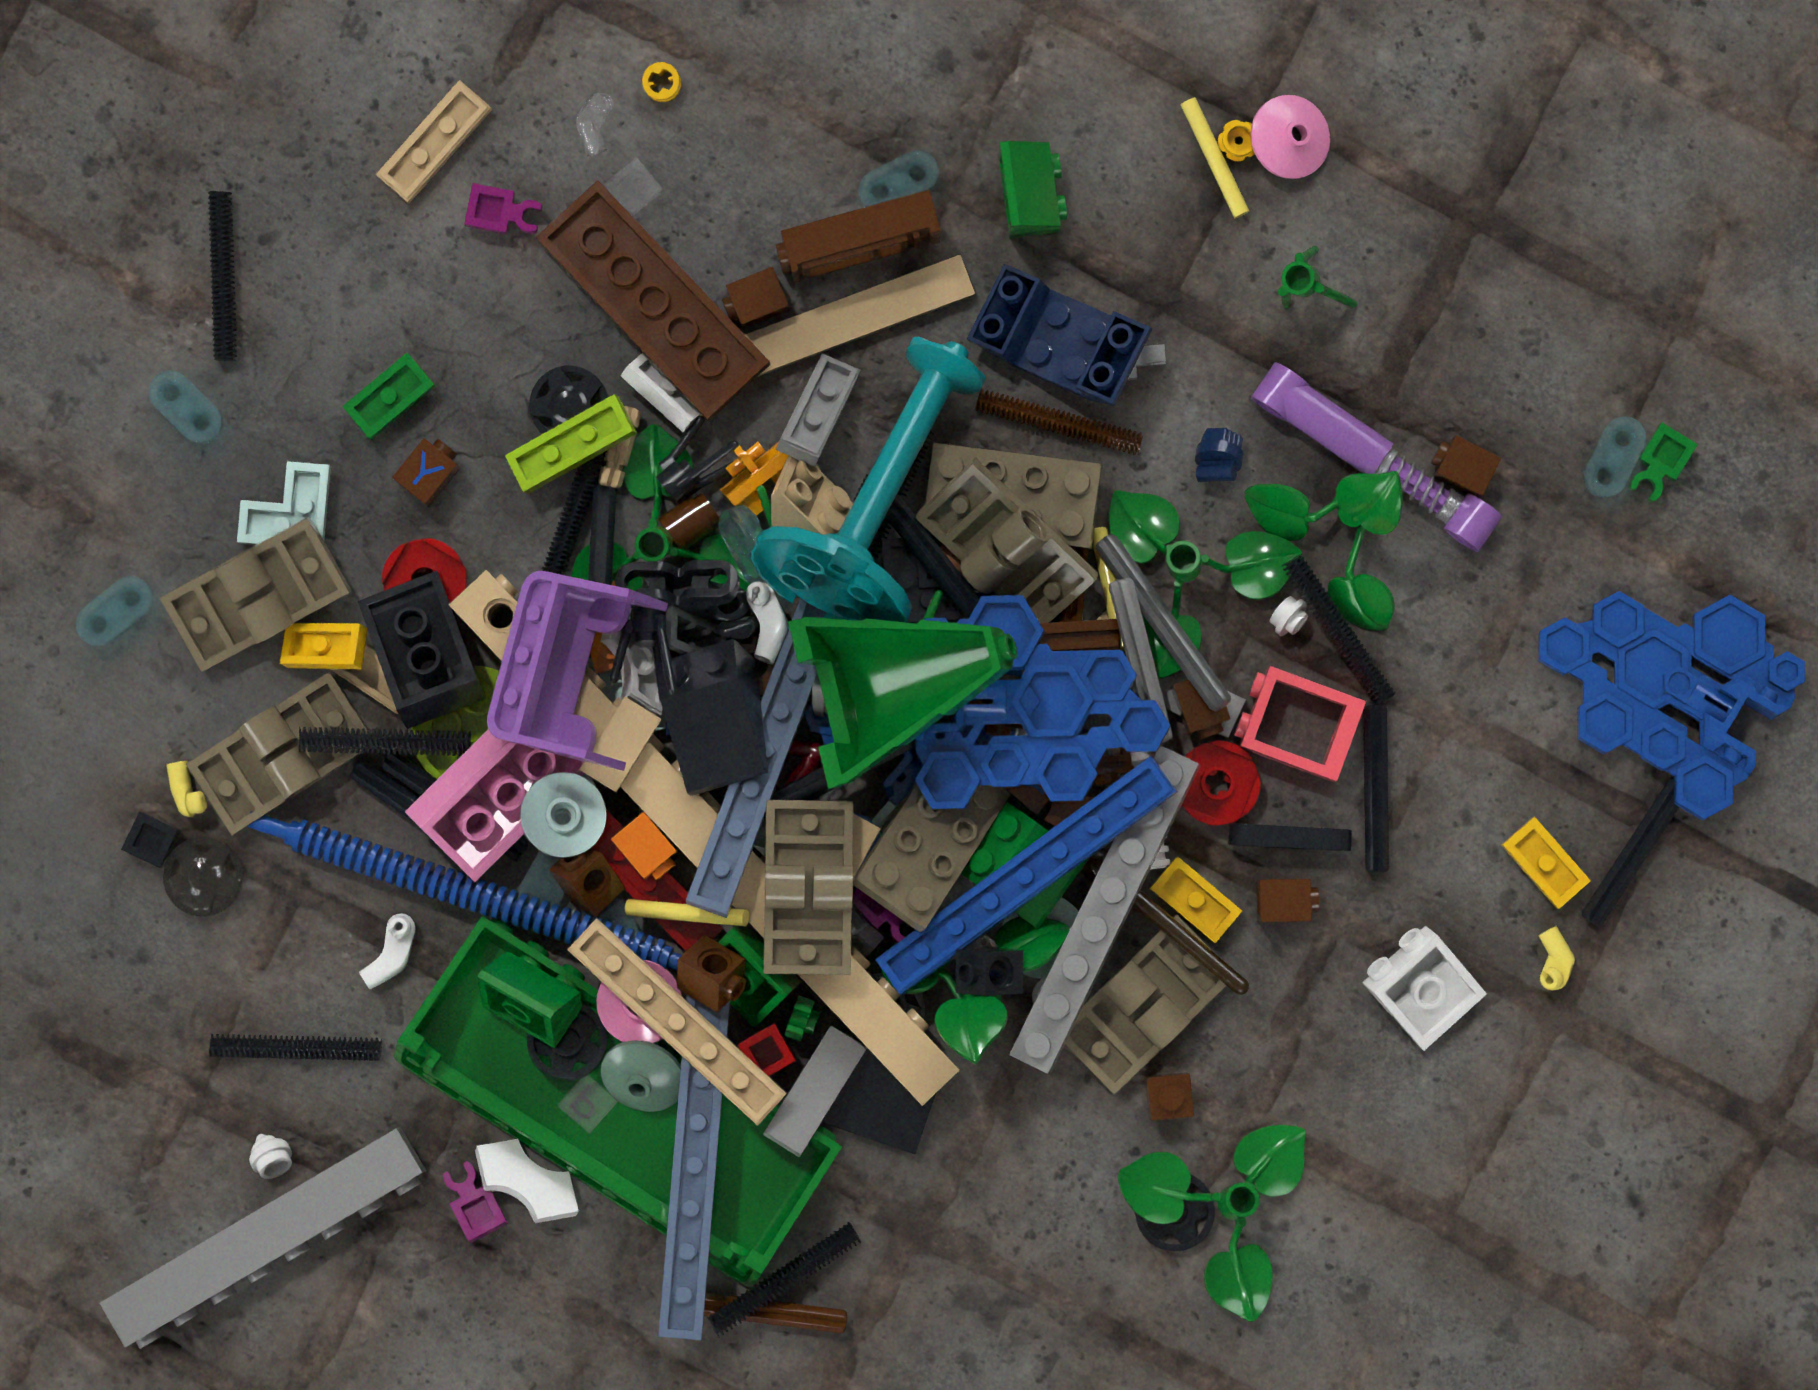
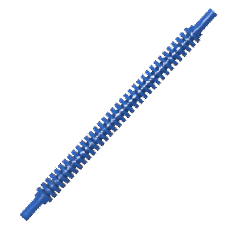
(406, 871)

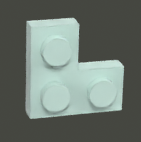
(304, 496)

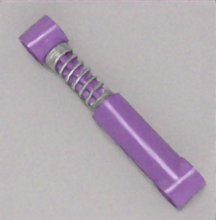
(1294, 401)

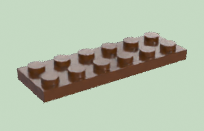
(653, 300)

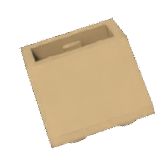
(808, 499)

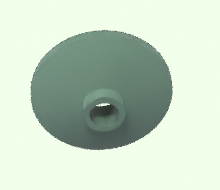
(641, 1075)

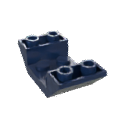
(1058, 337)

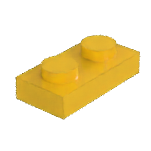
(324, 646)
(1545, 862)
(1195, 899)

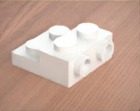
(1423, 986)

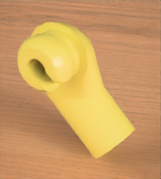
(182, 791)
(1559, 961)

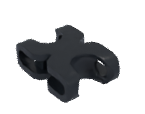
(689, 586)

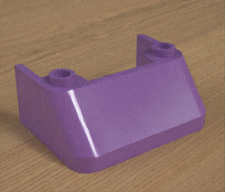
(549, 659)

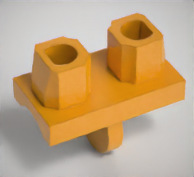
(743, 487)

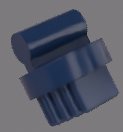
(1219, 455)

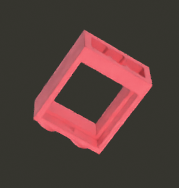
(1341, 738)

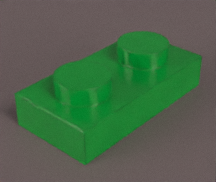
(388, 396)

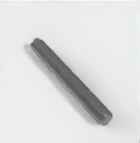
(1165, 624)

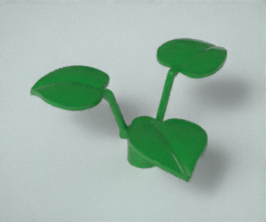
(1363, 502)
(1150, 522)
(655, 541)
(976, 1020)
(1273, 1165)

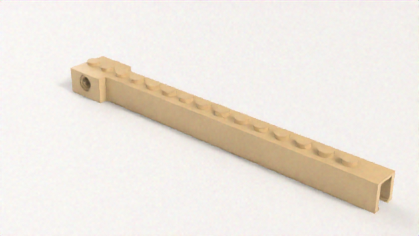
(688, 820)

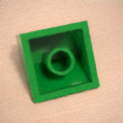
(1029, 188)
(1005, 839)
(762, 990)
(529, 997)

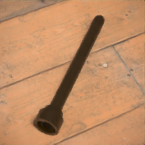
(1176, 932)

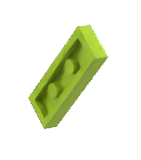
(571, 444)

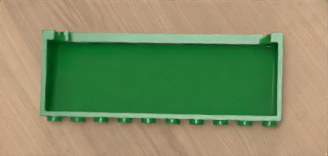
(631, 1151)

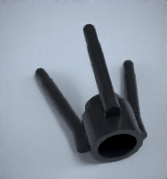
(681, 478)
(648, 630)

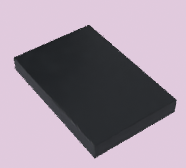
(878, 1106)

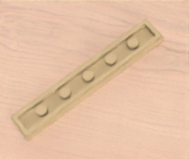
(863, 313)
(677, 1021)

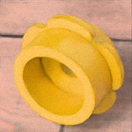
(1227, 143)

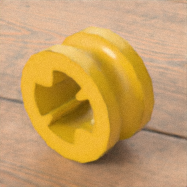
(664, 94)

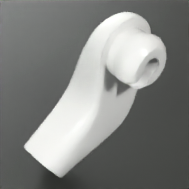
(771, 620)
(395, 954)

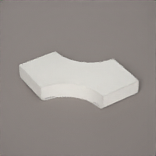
(637, 673)
(509, 1170)

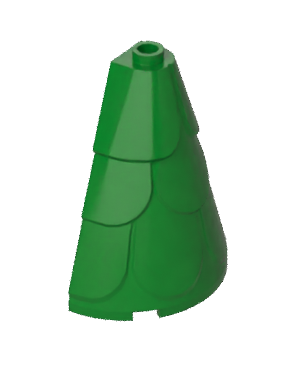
(893, 681)

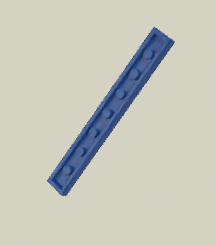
(1027, 875)

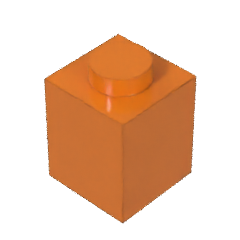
(645, 847)

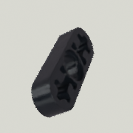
(1290, 837)

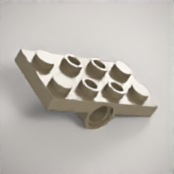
(1055, 489)
(1005, 543)
(255, 594)
(262, 760)
(925, 852)
(808, 887)
(1141, 1009)

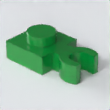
(1664, 456)
(802, 1019)

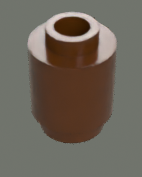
(689, 521)

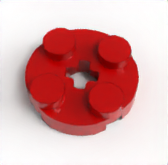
(425, 555)
(1239, 773)

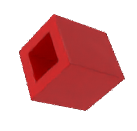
(768, 1049)

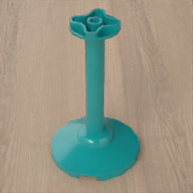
(837, 569)

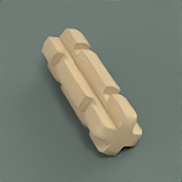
(619, 455)

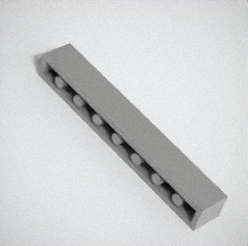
(1099, 923)
(263, 1237)

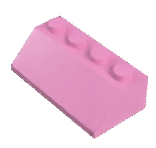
(479, 800)

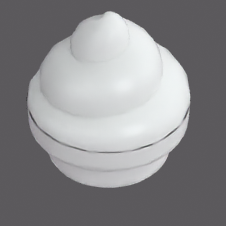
(270, 1156)

